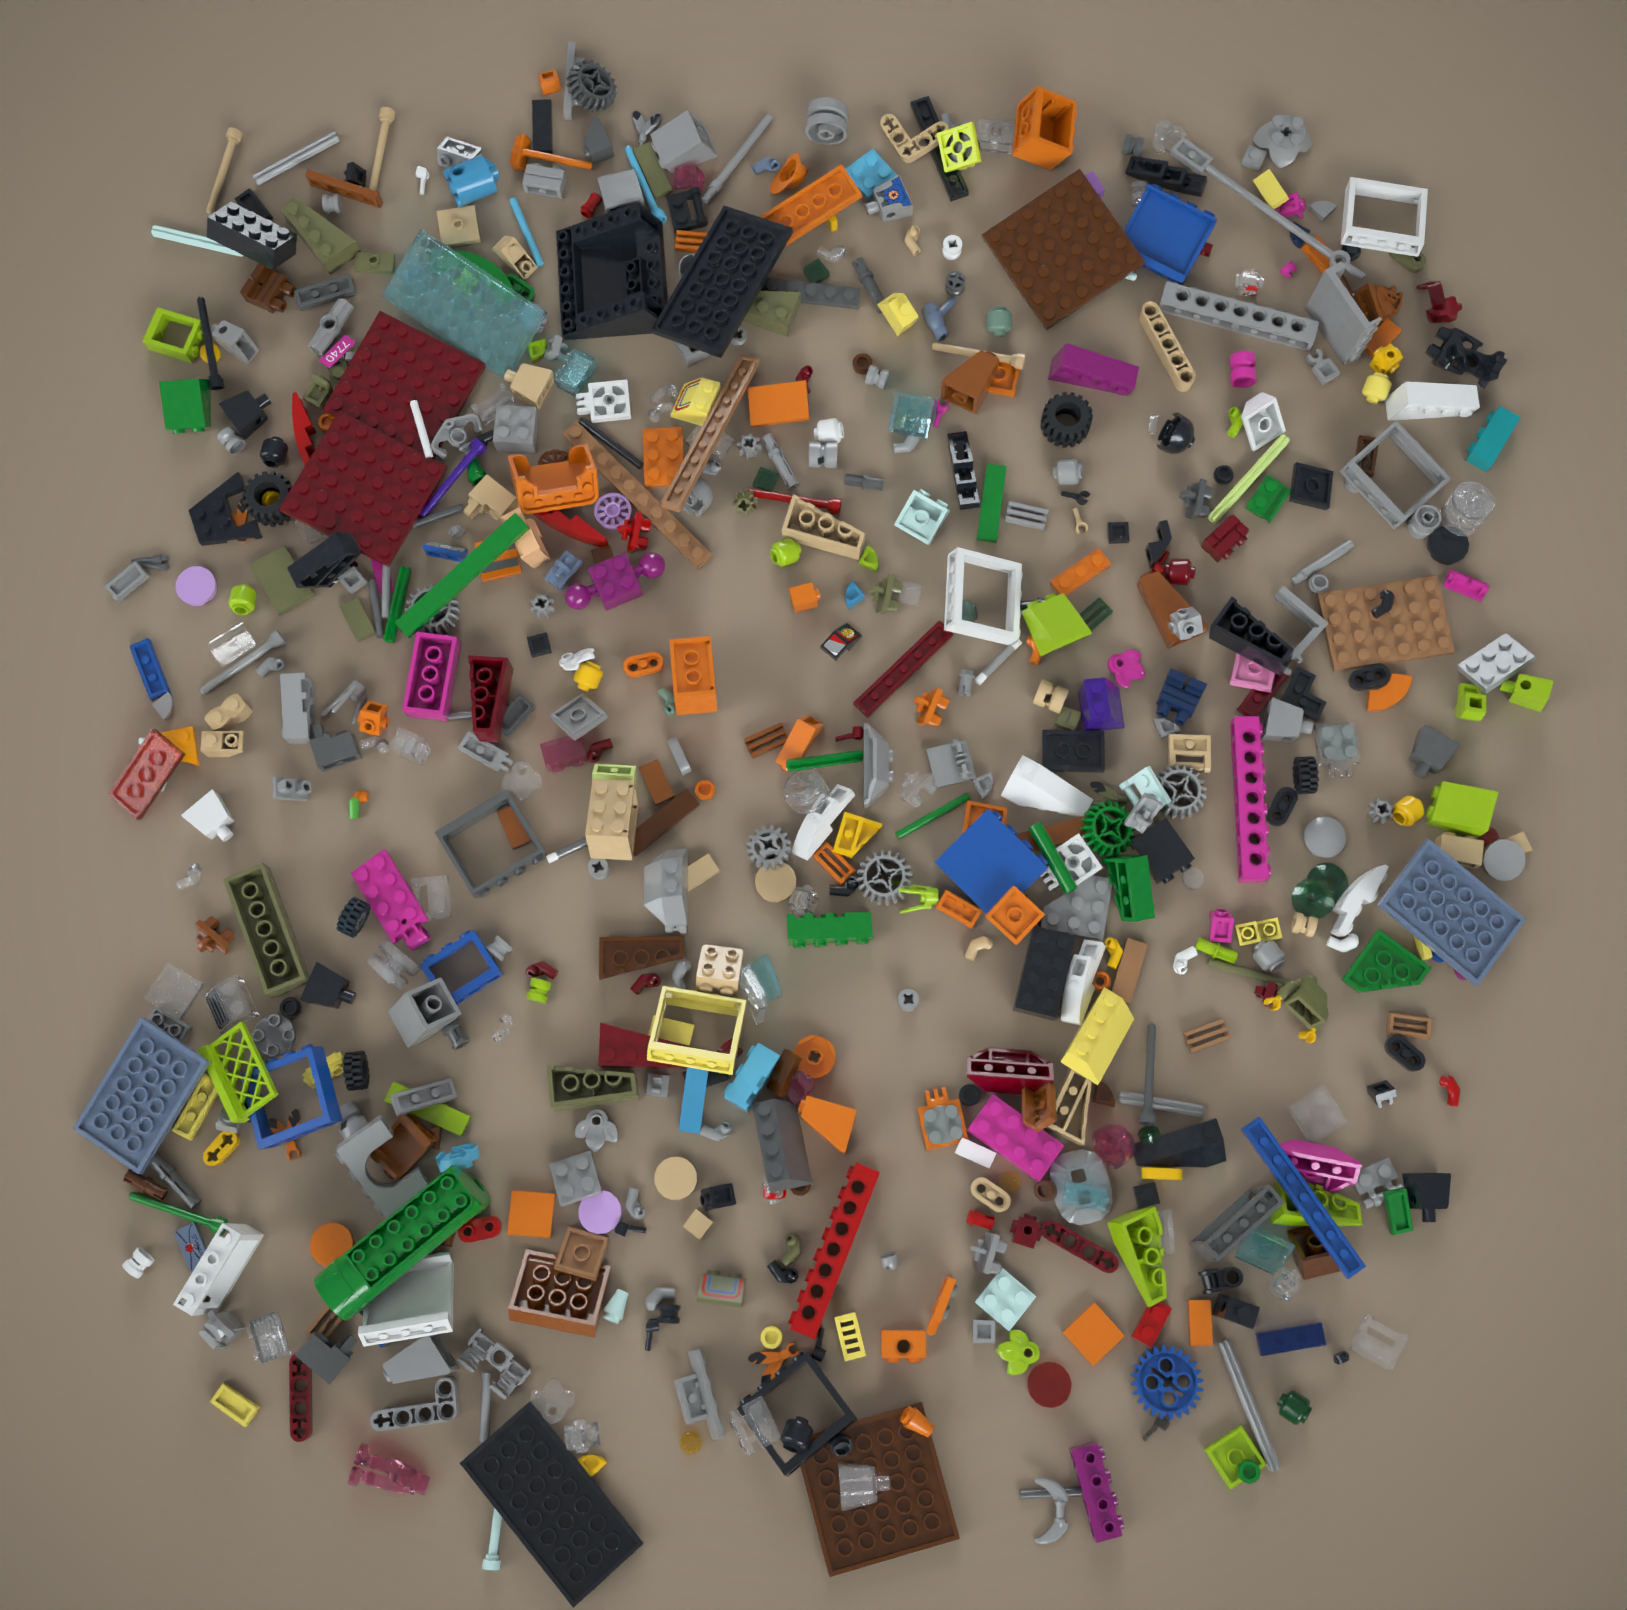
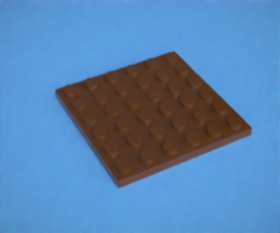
(1063, 249)
(903, 1519)

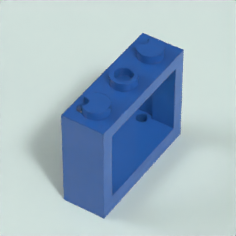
(477, 983)

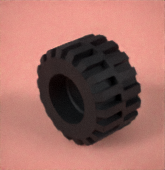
(1066, 405)
(255, 491)

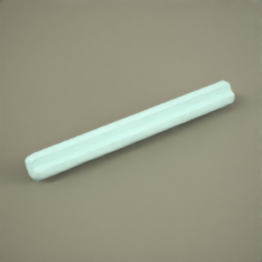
(190, 239)

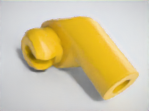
(1115, 951)

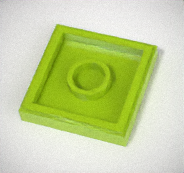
(1229, 1451)

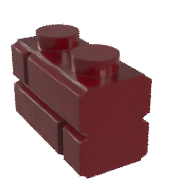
(1225, 538)

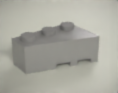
(297, 707)

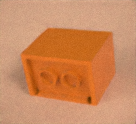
(1044, 128)
(693, 675)

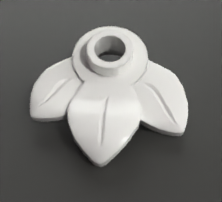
(572, 661)

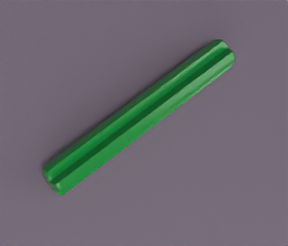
(397, 604)
(824, 760)

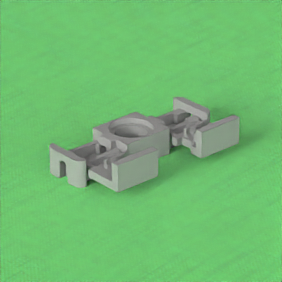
(484, 1346)

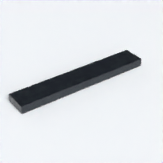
(953, 180)

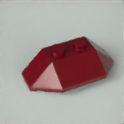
(1009, 1070)

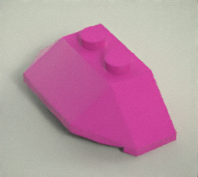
(1323, 1164)

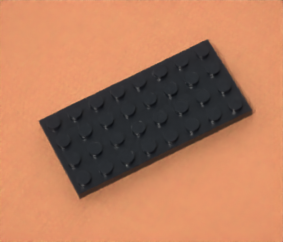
(722, 281)
(551, 1504)

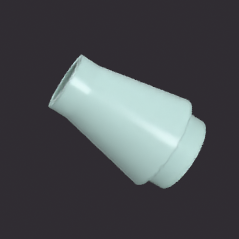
(615, 1308)

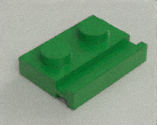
(1268, 498)

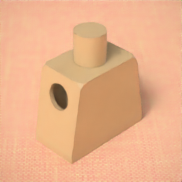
(530, 384)

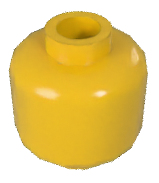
(588, 675)
(1408, 811)

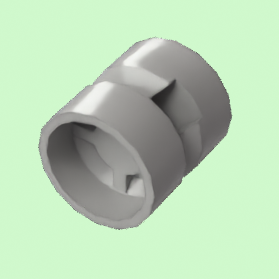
(823, 454)
(1424, 521)
(351, 1119)

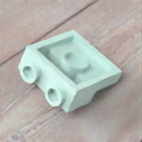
(922, 516)

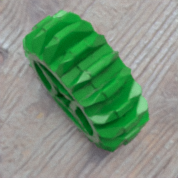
(1096, 815)

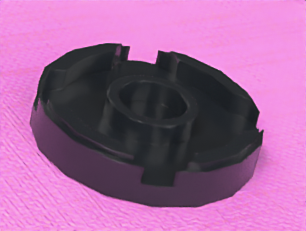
(1446, 546)

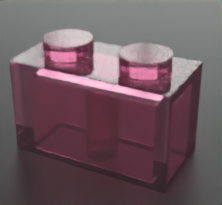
(563, 753)

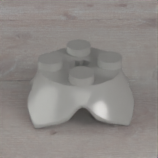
(1282, 148)

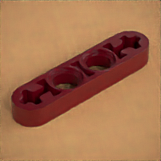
(1080, 1244)
(296, 1396)

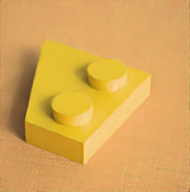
(854, 834)

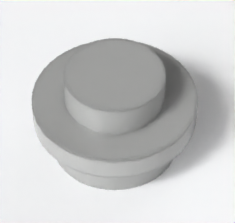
(1318, 583)

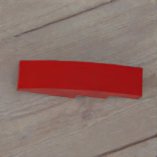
(302, 428)
(574, 528)

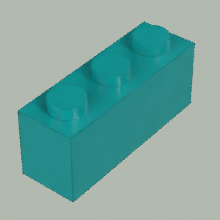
(1492, 438)

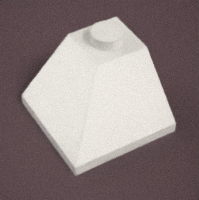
(1262, 420)

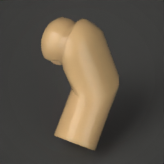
(911, 239)

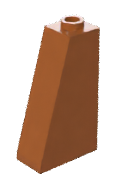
(1161, 602)

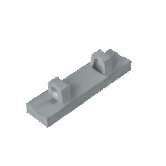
(571, 61)

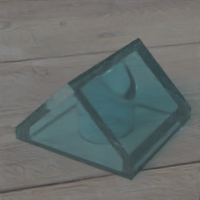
(1264, 1250)

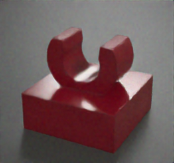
(1270, 991)

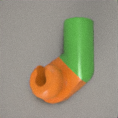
(358, 797)

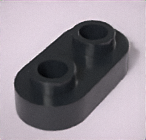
(1368, 678)
(1281, 807)
(1404, 1052)

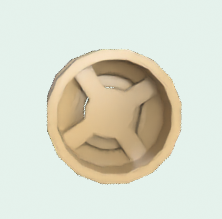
(1304, 924)

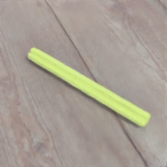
(1248, 479)

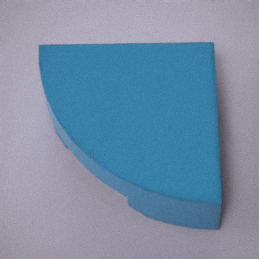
(853, 595)

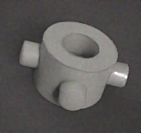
(456, 531)

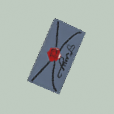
(191, 1244)

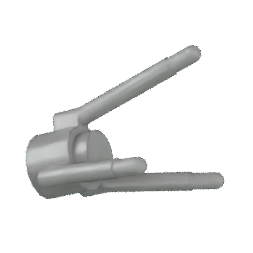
(353, 691)

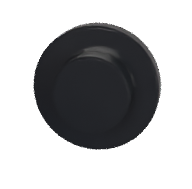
(1354, 252)
(1223, 475)
(290, 1007)
(841, 1445)

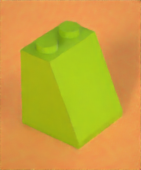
(1054, 623)
(1461, 809)

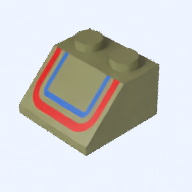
(721, 1289)

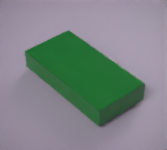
(1398, 1211)

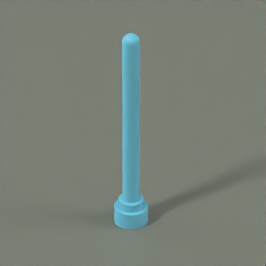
(657, 212)

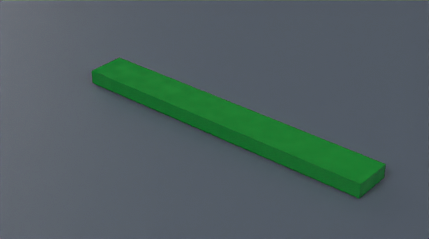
(462, 575)

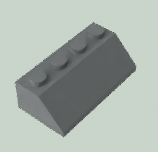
(781, 1145)

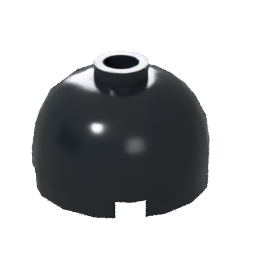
(1176, 434)

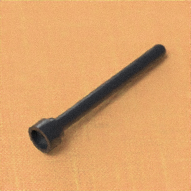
(215, 381)

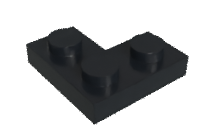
(1298, 695)

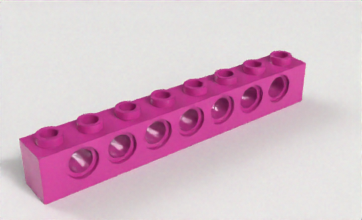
(1246, 870)

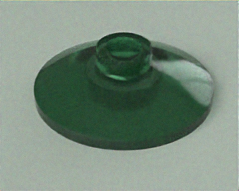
(1332, 872)
(1304, 904)

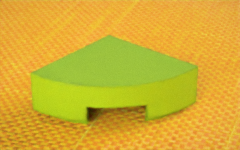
(537, 350)
(869, 559)

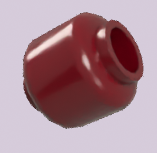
(1179, 571)

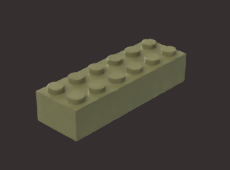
(267, 930)

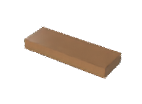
(1129, 969)

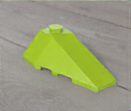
(1289, 1215)
(1139, 1244)

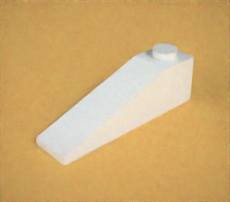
(1041, 789)

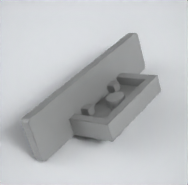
(696, 1396)

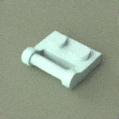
(1146, 783)

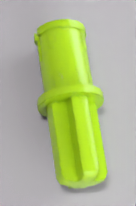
(1216, 950)

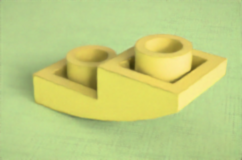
(1255, 932)

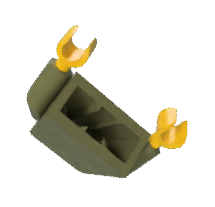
(1306, 1002)

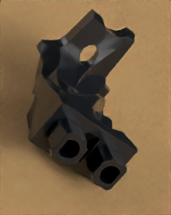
(1486, 366)

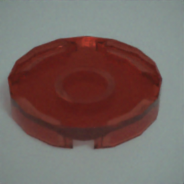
(1049, 1384)

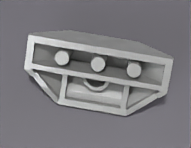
(875, 765)
(668, 887)

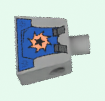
(890, 201)

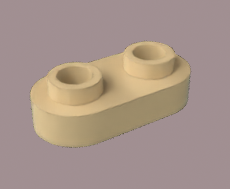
(990, 1194)

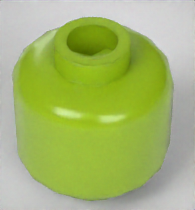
(785, 552)
(242, 599)

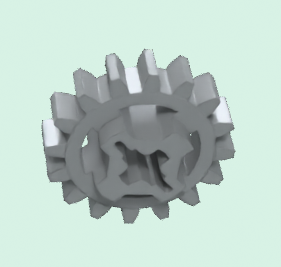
(766, 856)

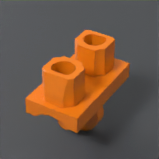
(927, 706)

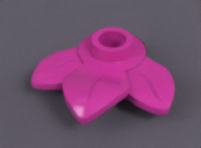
(1129, 668)

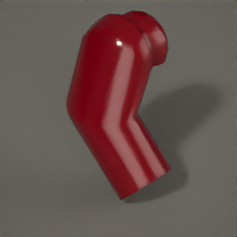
(597, 748)
(541, 968)

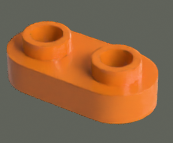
(643, 663)

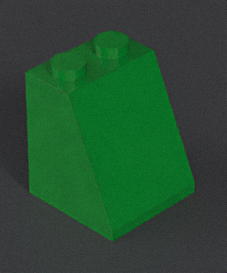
(186, 405)

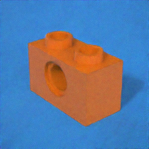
(916, 1340)

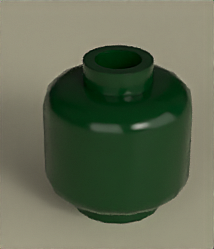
(1294, 1407)

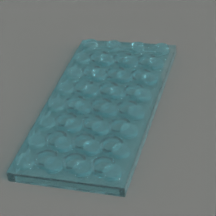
(464, 304)

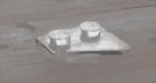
(754, 994)

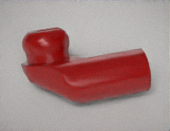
(1453, 1089)

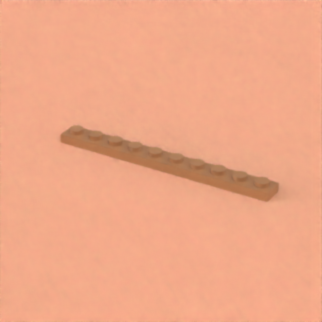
(710, 433)
(639, 497)

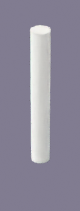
(421, 429)

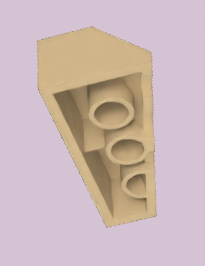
(821, 530)

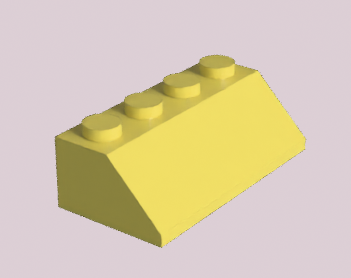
(1099, 1036)

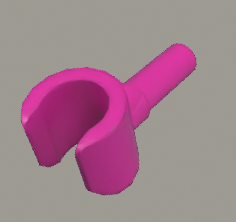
(940, 410)

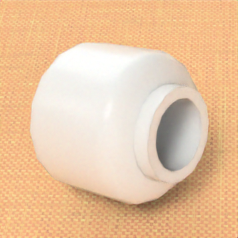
(829, 431)

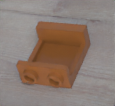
(405, 1148)

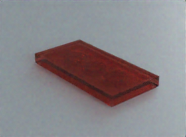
(146, 774)

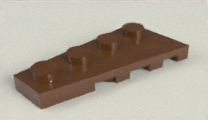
(630, 954)

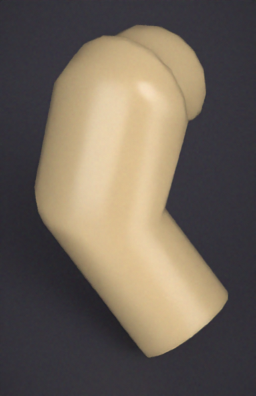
(979, 943)

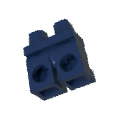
(1177, 699)

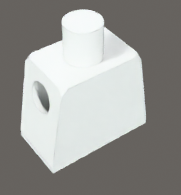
(210, 816)

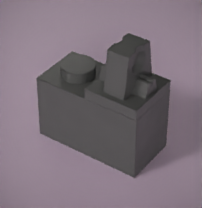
(335, 750)
(325, 1359)

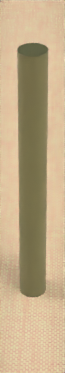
(1246, 972)

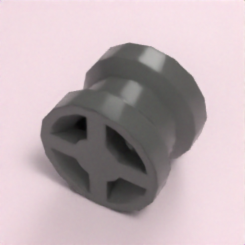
(953, 279)

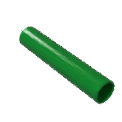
(1053, 858)

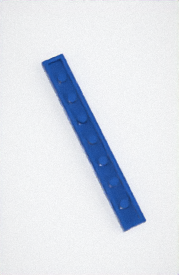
(1303, 1198)

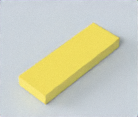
(196, 1108)

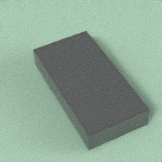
(516, 714)

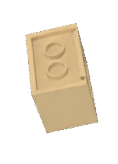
(612, 819)

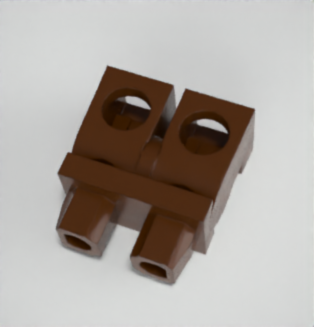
(267, 289)

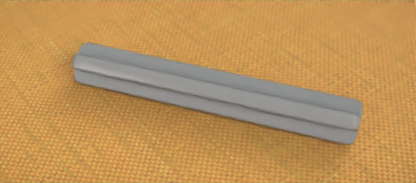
(1162, 1104)

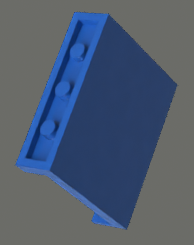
(1169, 233)
(991, 861)

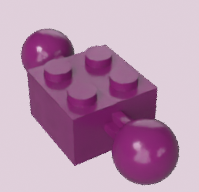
(615, 581)

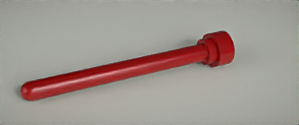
(832, 505)

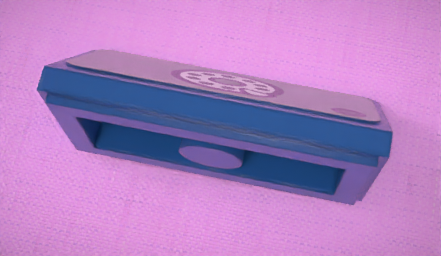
(445, 551)

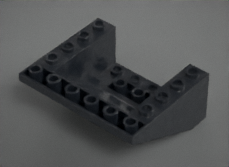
(612, 274)

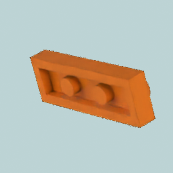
(1080, 572)

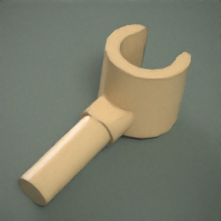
(1079, 522)

